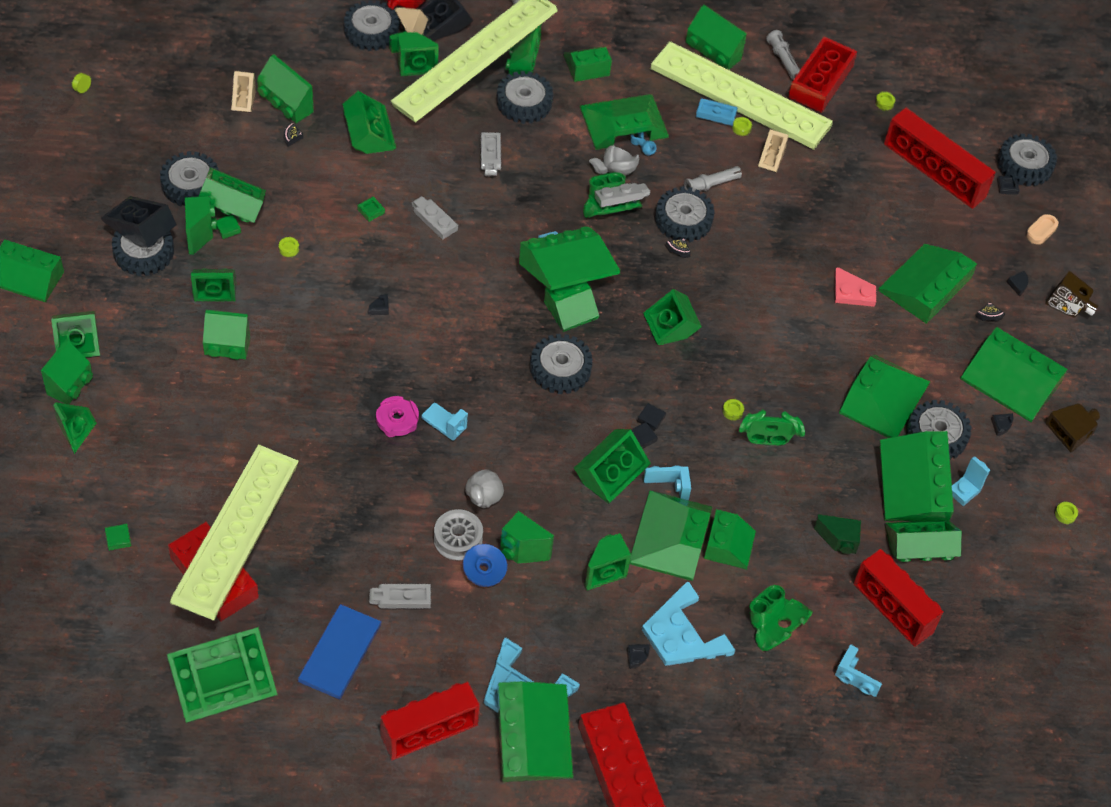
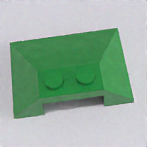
(621, 118)
(883, 396)
(670, 535)
(221, 674)

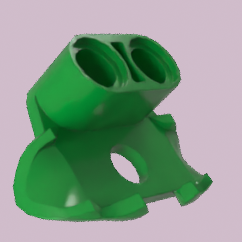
(599, 182)
(771, 429)
(770, 609)

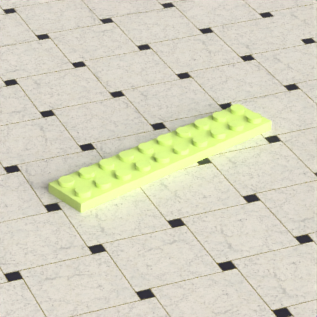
(472, 57)
(740, 92)
(234, 533)

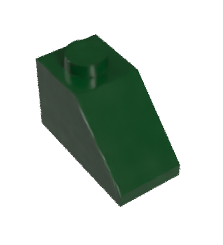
(839, 532)

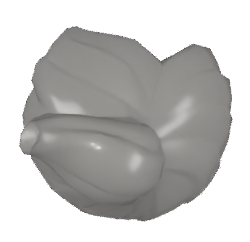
(615, 161)
(484, 488)

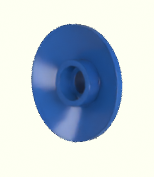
(487, 556)

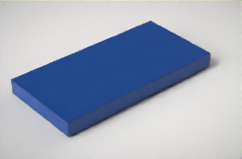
(339, 651)

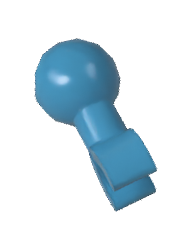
(648, 147)

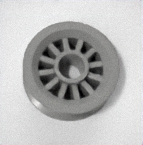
(454, 523)

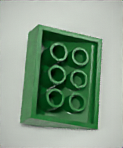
(567, 258)
(929, 280)
(1014, 374)
(917, 477)
(534, 731)

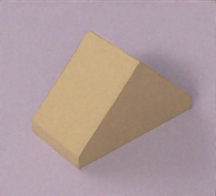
(412, 19)
(243, 91)
(773, 150)

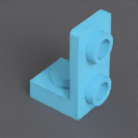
(449, 424)
(675, 474)
(971, 482)
(849, 675)

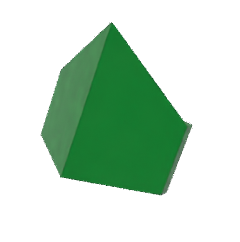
(74, 422)

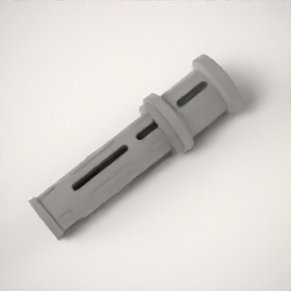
(781, 49)
(704, 182)

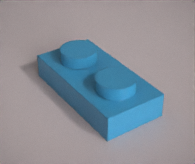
(716, 112)

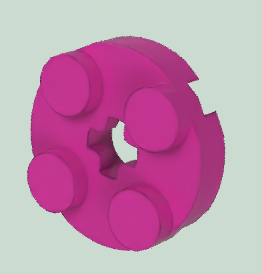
(397, 427)

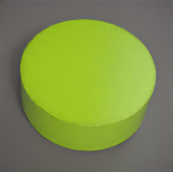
(81, 82)
(885, 101)
(741, 126)
(288, 247)
(733, 409)
(1066, 512)

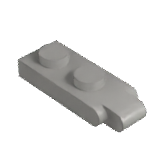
(490, 153)
(621, 194)
(434, 217)
(401, 596)

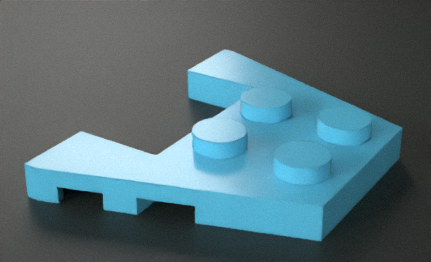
(675, 636)
(505, 673)

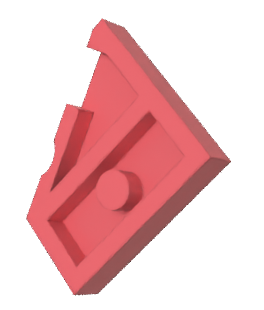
(853, 290)

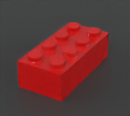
(822, 74)
(244, 588)
(898, 597)
(429, 720)

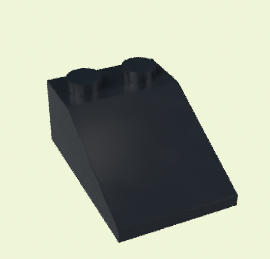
(444, 18)
(140, 220)

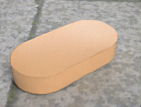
(1042, 229)

